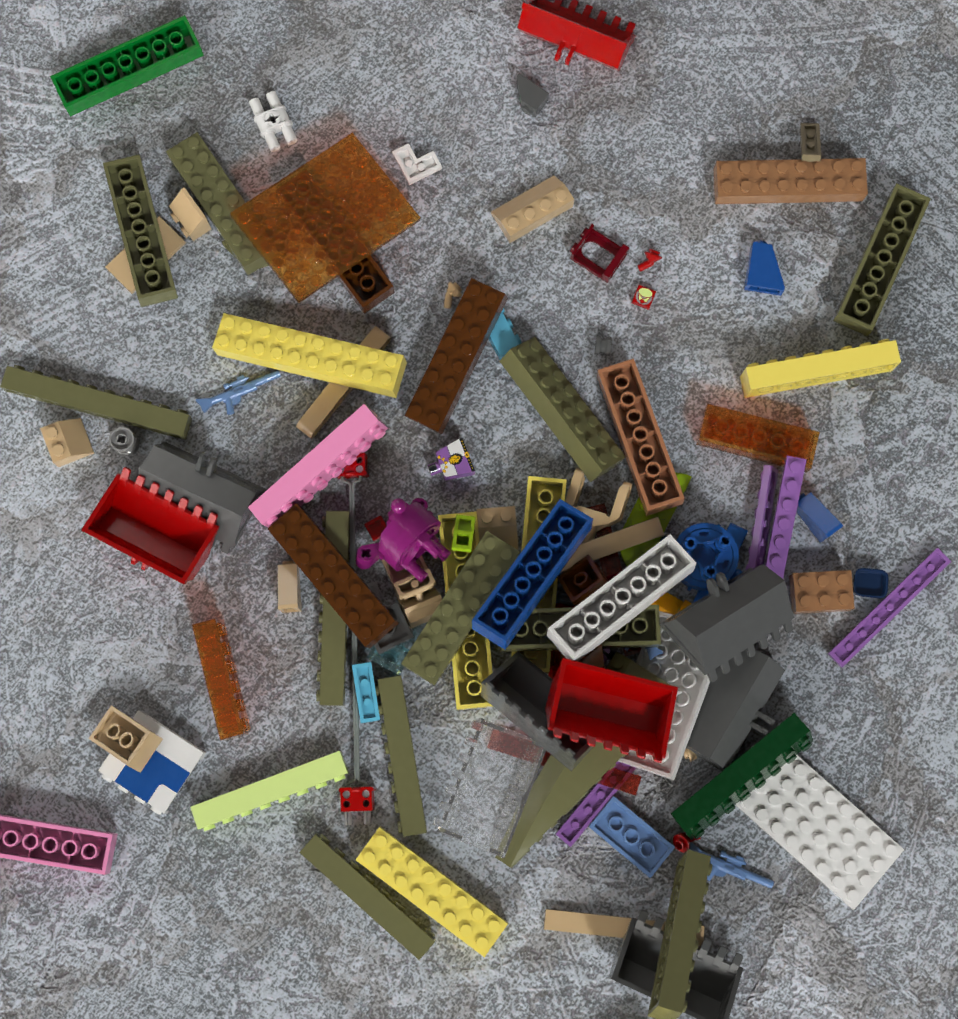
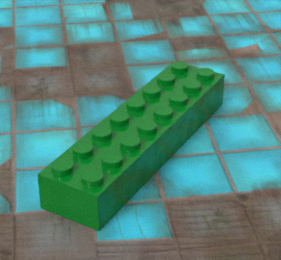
(127, 65)

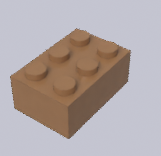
(821, 592)

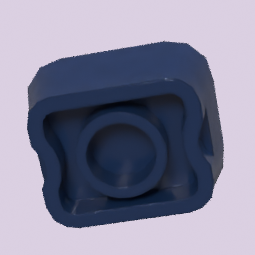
(870, 583)

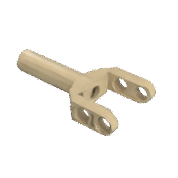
(600, 519)

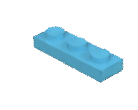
(365, 692)

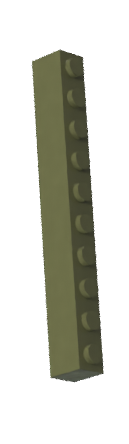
(96, 402)
(334, 629)

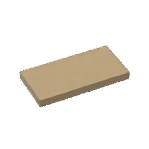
(120, 267)

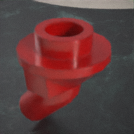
(652, 256)
(682, 842)

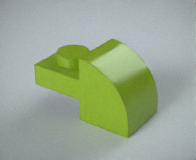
(463, 533)

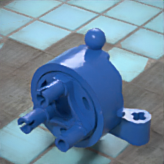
(713, 551)

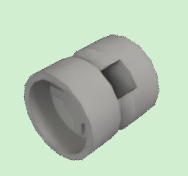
(124, 441)

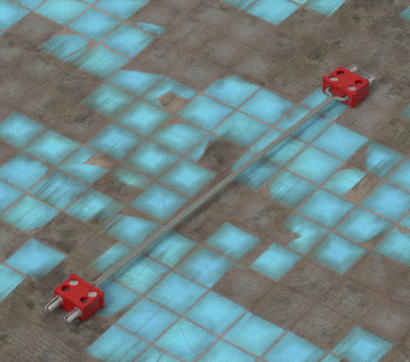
(355, 795)

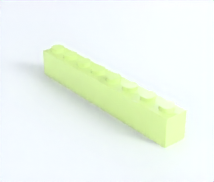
(268, 790)

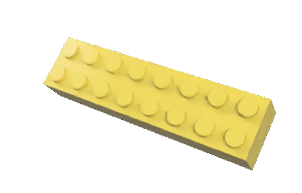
(820, 368)
(432, 891)

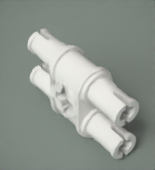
(276, 113)

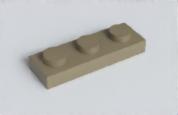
(810, 142)

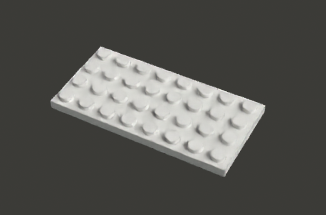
(692, 685)
(822, 831)

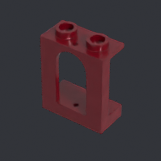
(592, 235)

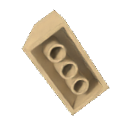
(533, 208)

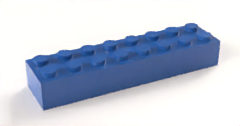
(532, 574)

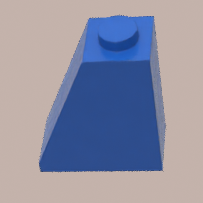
(763, 270)
(817, 517)

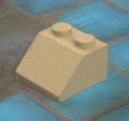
(189, 215)
(67, 441)

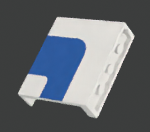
(164, 771)

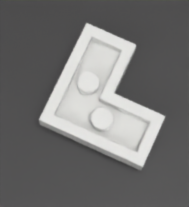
(414, 168)

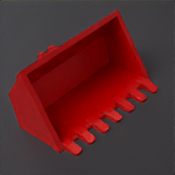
(577, 31)
(153, 527)
(611, 709)

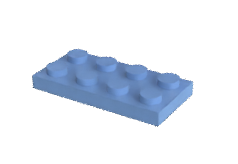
(631, 837)

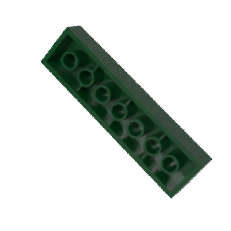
(743, 777)

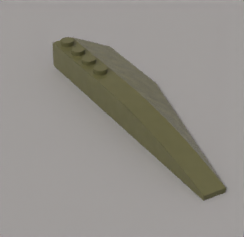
(559, 788)

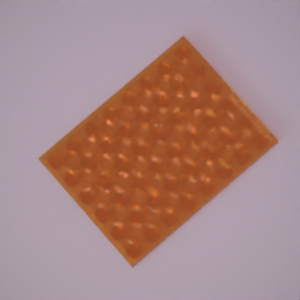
(325, 217)

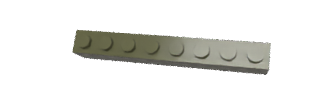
(402, 756)
(368, 896)

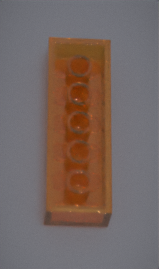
(755, 436)
(220, 679)

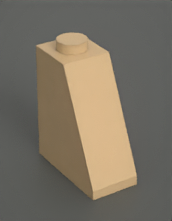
(289, 587)

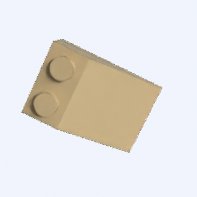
(499, 522)
(125, 739)

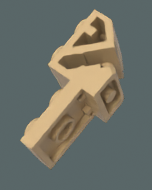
(416, 598)

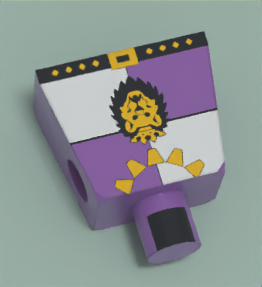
(453, 461)

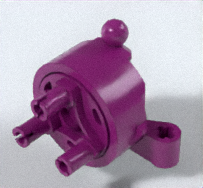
(407, 536)

